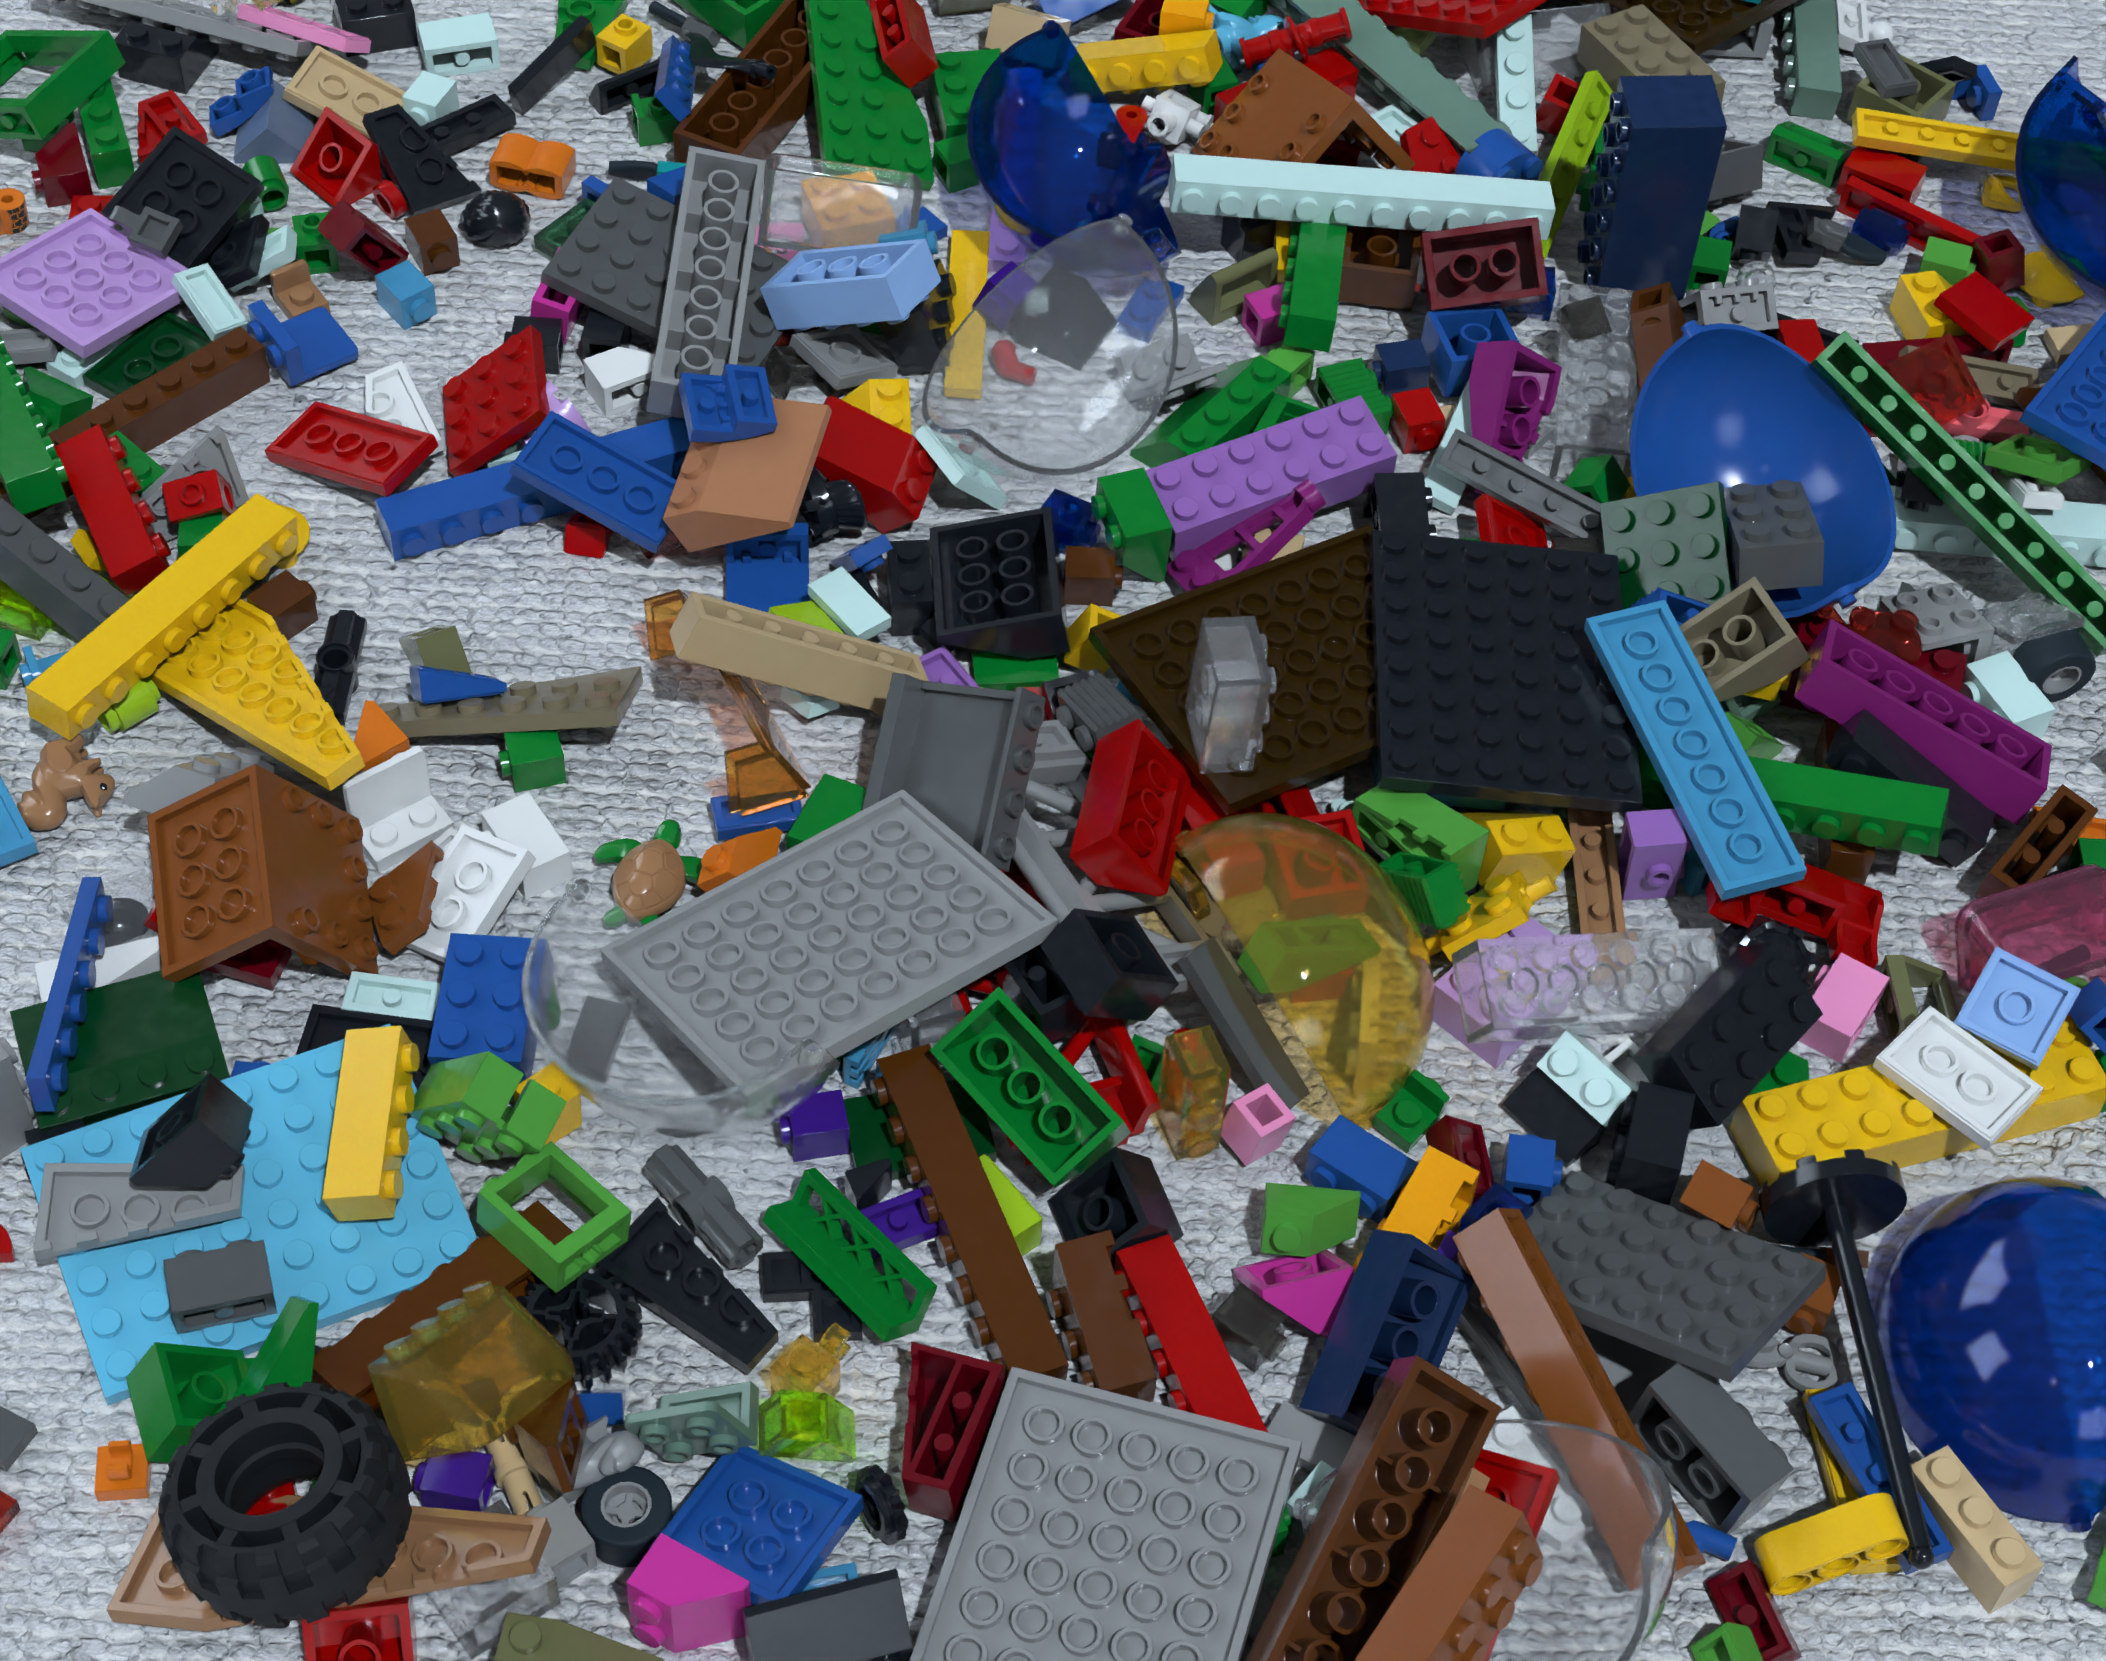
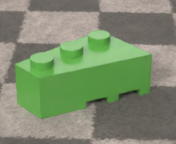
(1420, 826)

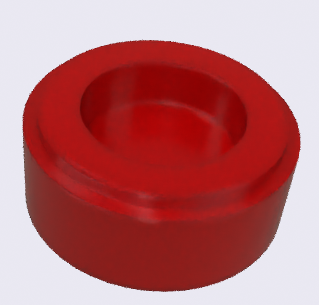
(390, 199)

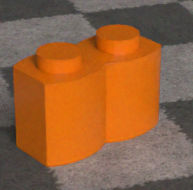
(532, 166)

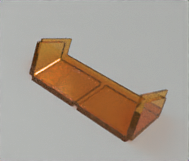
(757, 773)

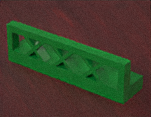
(850, 1268)

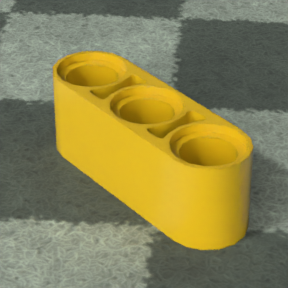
(1831, 1544)

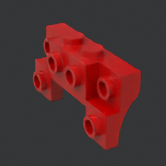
(1820, 905)

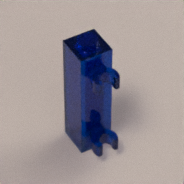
(1135, 184)

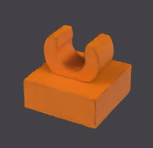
(122, 1472)

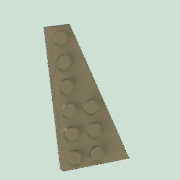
(526, 706)

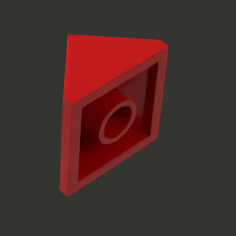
(338, 160)

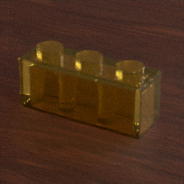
(1193, 1092)

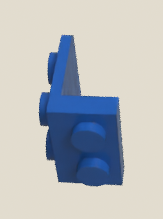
(302, 344)
(769, 569)

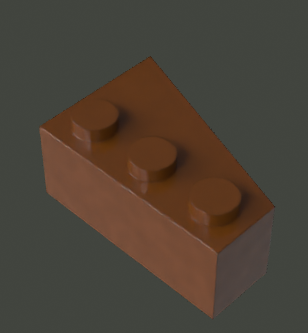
(1098, 1320)

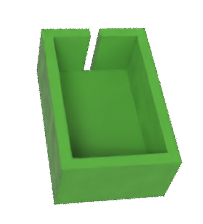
(469, 1102)

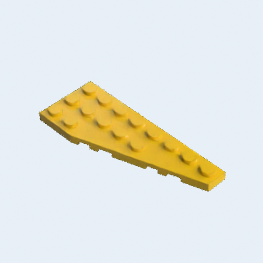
(257, 688)

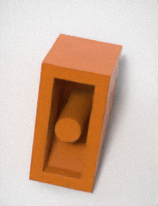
(737, 856)

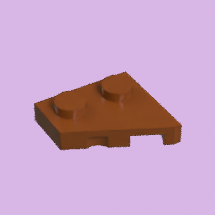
(404, 899)

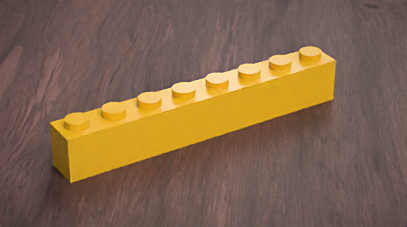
(162, 617)

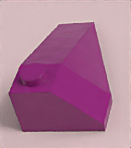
(1510, 395)

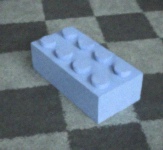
(851, 285)

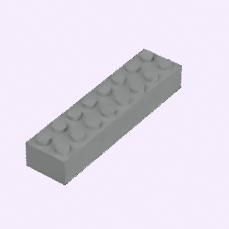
(706, 272)

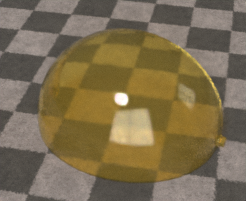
(1329, 945)

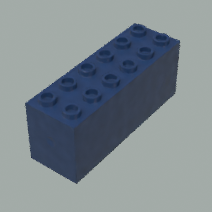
(1652, 182)

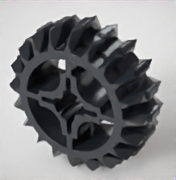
(600, 1338)

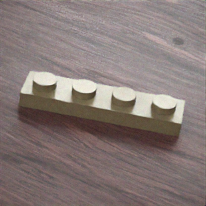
(1995, 379)

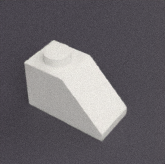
(618, 379)

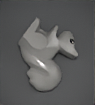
(601, 1456)

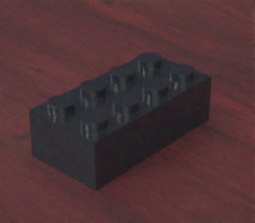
(1731, 1032)

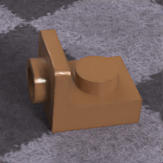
(295, 291)

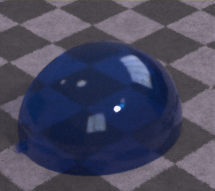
(1048, 142)
(2003, 1342)

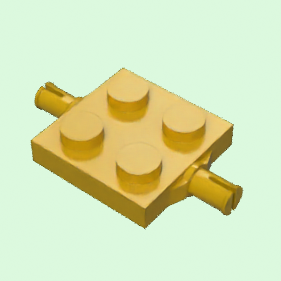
(1493, 912)

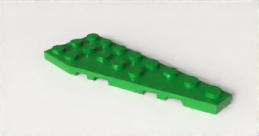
(859, 102)

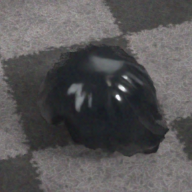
(495, 219)

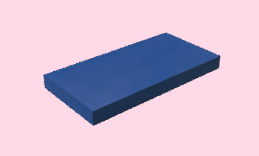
(597, 480)

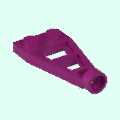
(1198, 567)

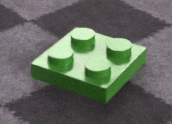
(2036, 458)

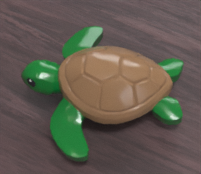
(649, 873)

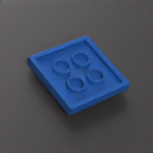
(765, 1521)

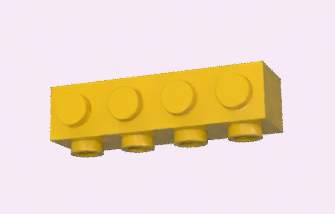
(1153, 61)
(370, 1124)

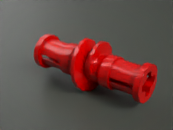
(1295, 38)

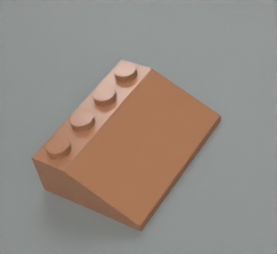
(747, 484)

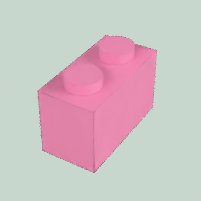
(1847, 999)

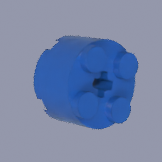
(1500, 157)

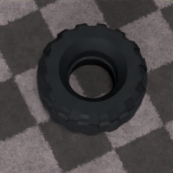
(303, 1555)

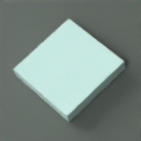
(960, 472)

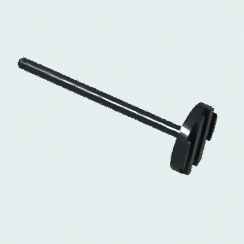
(1833, 1207)

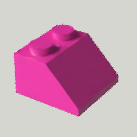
(685, 1599)

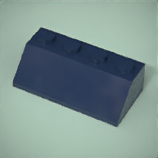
(1396, 1307)

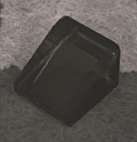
(1584, 319)

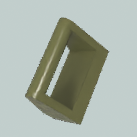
(1223, 292)
(1898, 998)

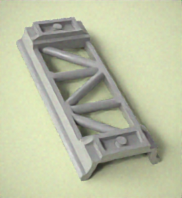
(1062, 760)

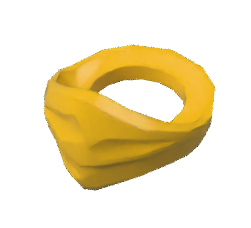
(1996, 196)

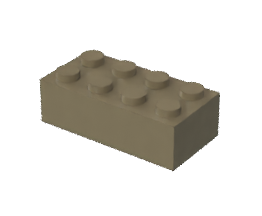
(1638, 45)

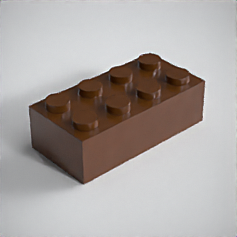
(1380, 266)

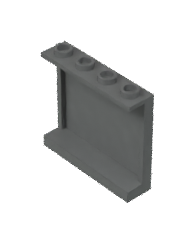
(960, 757)

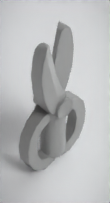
(1789, 1358)

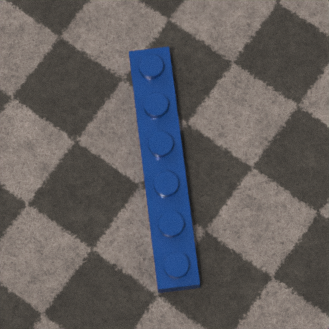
(67, 997)

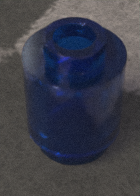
(1882, 229)

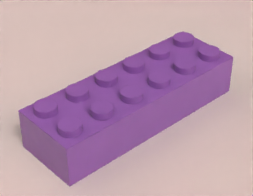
(1232, 481)

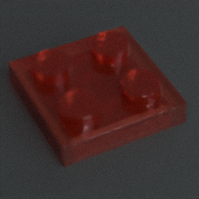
(1937, 380)

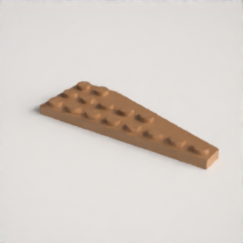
(438, 1553)

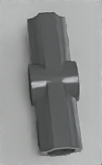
(703, 1206)

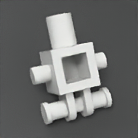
(1174, 117)

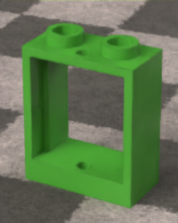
(580, 1250)

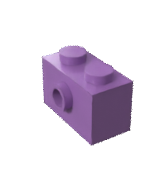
(1651, 854)

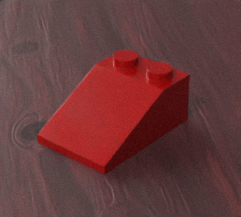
(880, 461)

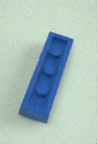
(676, 78)
(1856, 1446)

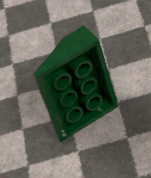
(134, 1048)

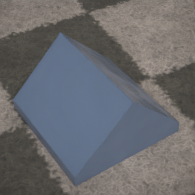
(274, 130)

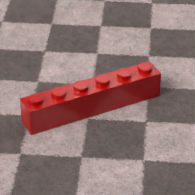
(1183, 1335)

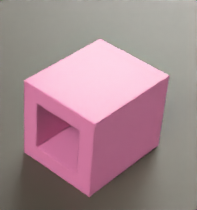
(1257, 1124)

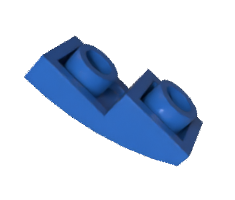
(251, 94)

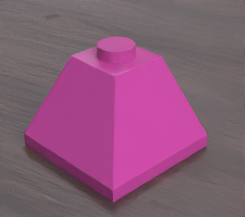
(1301, 1286)

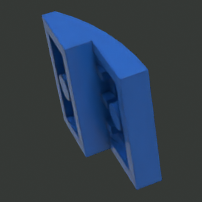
(727, 405)

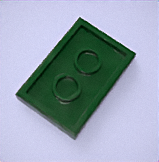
(145, 354)
(871, 1140)

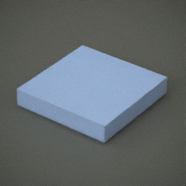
(2017, 1008)

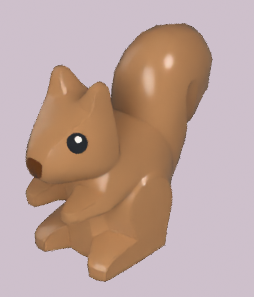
(61, 777)

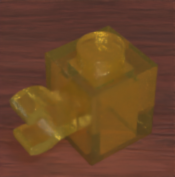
(812, 1365)

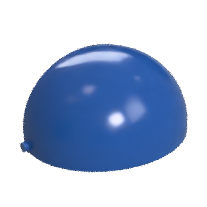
(1757, 413)

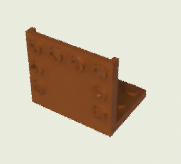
(1294, 118)
(258, 866)

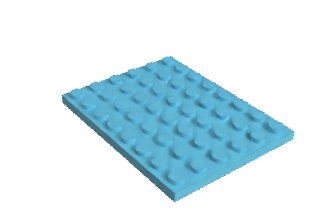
(310, 1255)

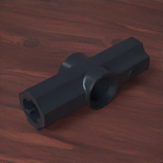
(339, 661)

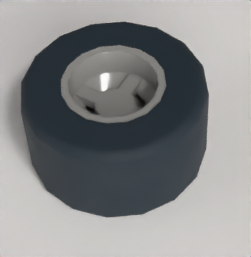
(2057, 663)
(616, 1502)

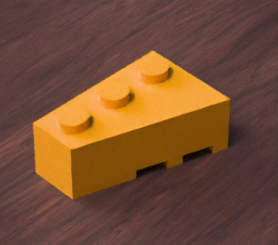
(1432, 1199)

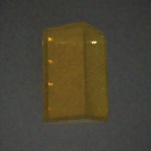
(467, 1373)

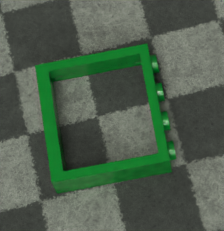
(85, 61)

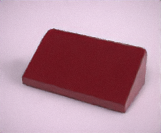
(1466, 1144)
(1746, 1600)

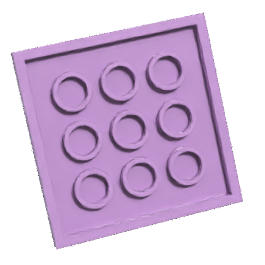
(86, 283)

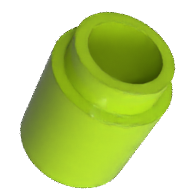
(136, 706)

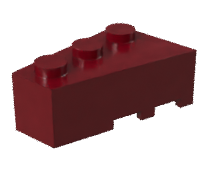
(946, 1427)

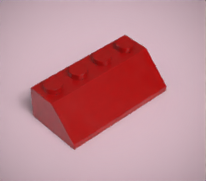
(1131, 812)

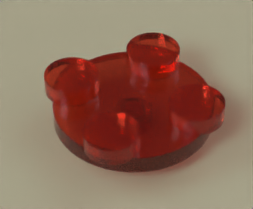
(1889, 631)

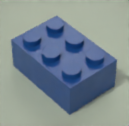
(483, 1002)

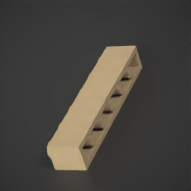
(788, 652)

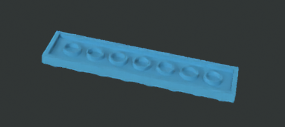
(1694, 750)

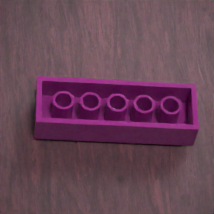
(1963, 739)

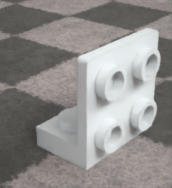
(395, 808)

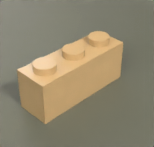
(1986, 1546)

